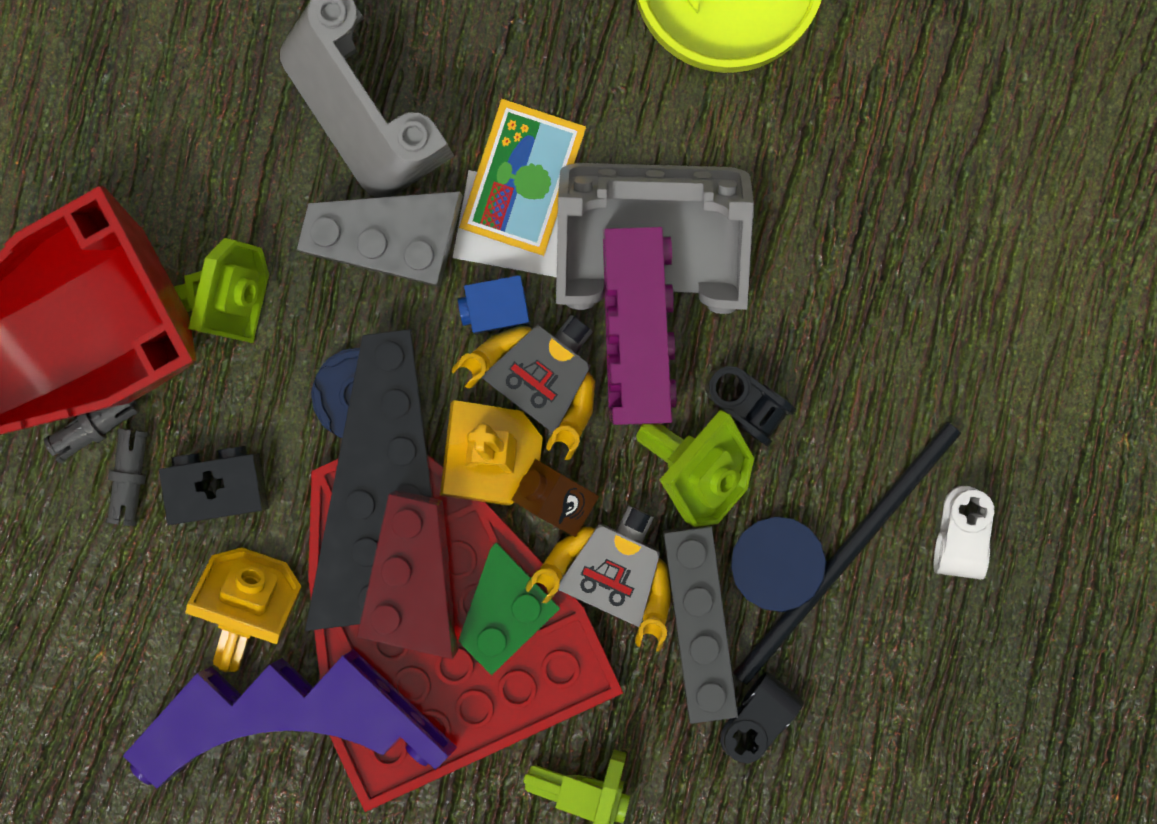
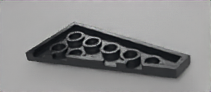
(378, 454)

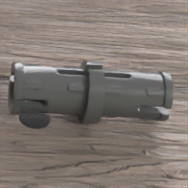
(87, 429)
(127, 477)

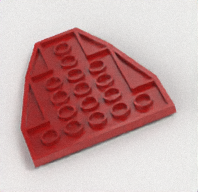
(540, 685)

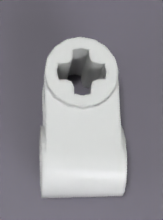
(964, 541)

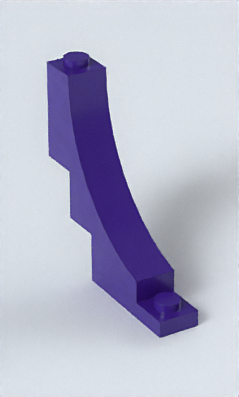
(345, 703)

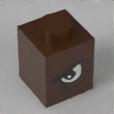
(555, 498)

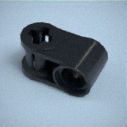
(750, 404)
(766, 711)

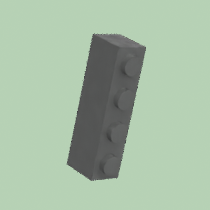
(700, 624)

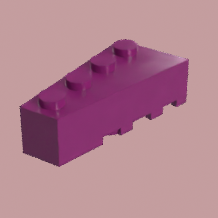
(637, 325)

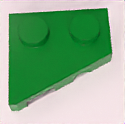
(503, 611)

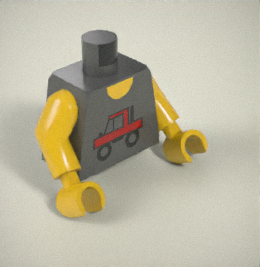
(540, 376)

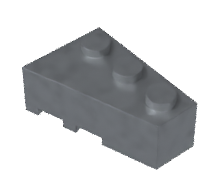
(385, 234)

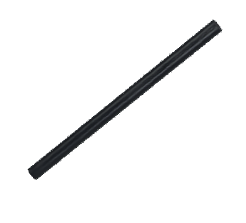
(850, 549)

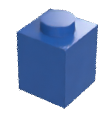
(494, 305)

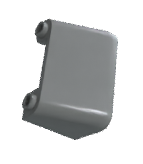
(378, 154)
(698, 206)

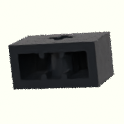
(189, 502)

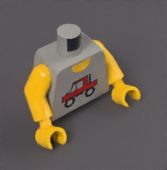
(613, 573)

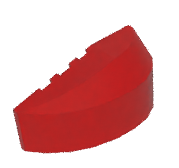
(85, 315)

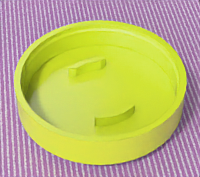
(728, 33)

